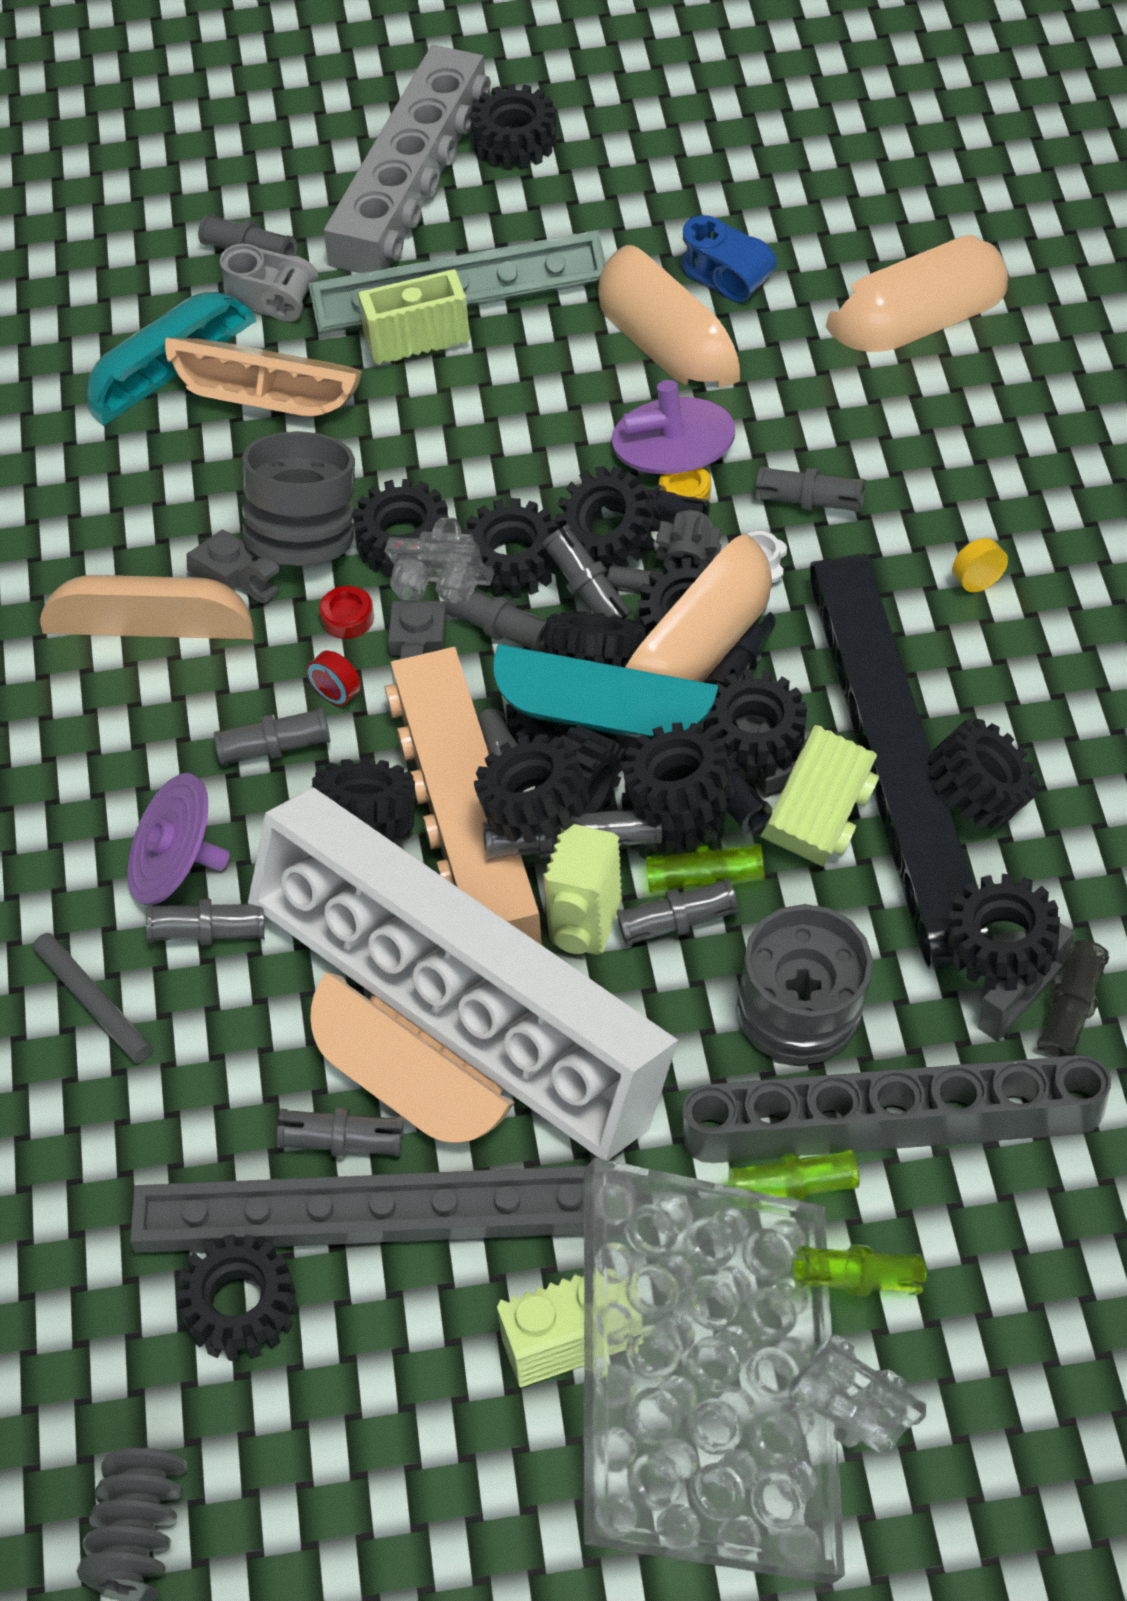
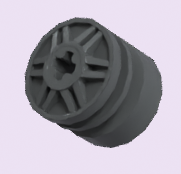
(298, 497)
(807, 956)

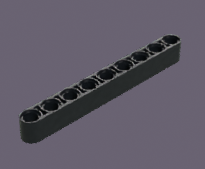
(888, 723)

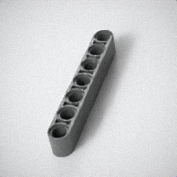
(918, 1090)

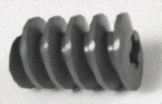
(127, 1522)

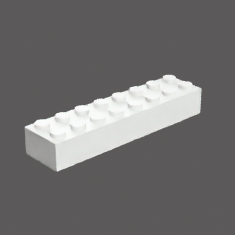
(461, 973)

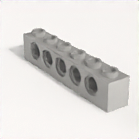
(406, 161)

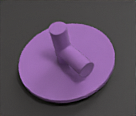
(673, 433)
(171, 840)

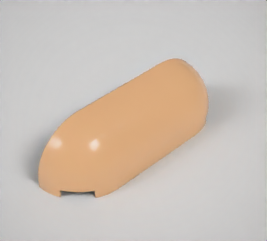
(921, 295)
(665, 320)
(261, 377)
(147, 608)
(709, 615)
(404, 1065)

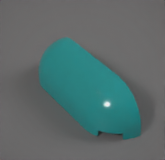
(140, 362)
(598, 694)

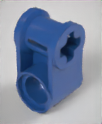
(729, 261)

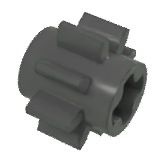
(688, 537)

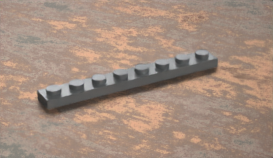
(360, 1208)

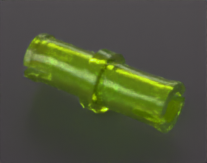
(705, 867)
(799, 1177)
(858, 1270)

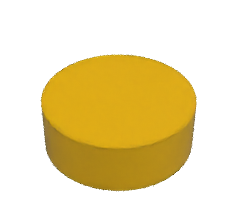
(690, 484)
(979, 565)

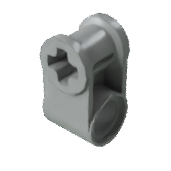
(264, 281)

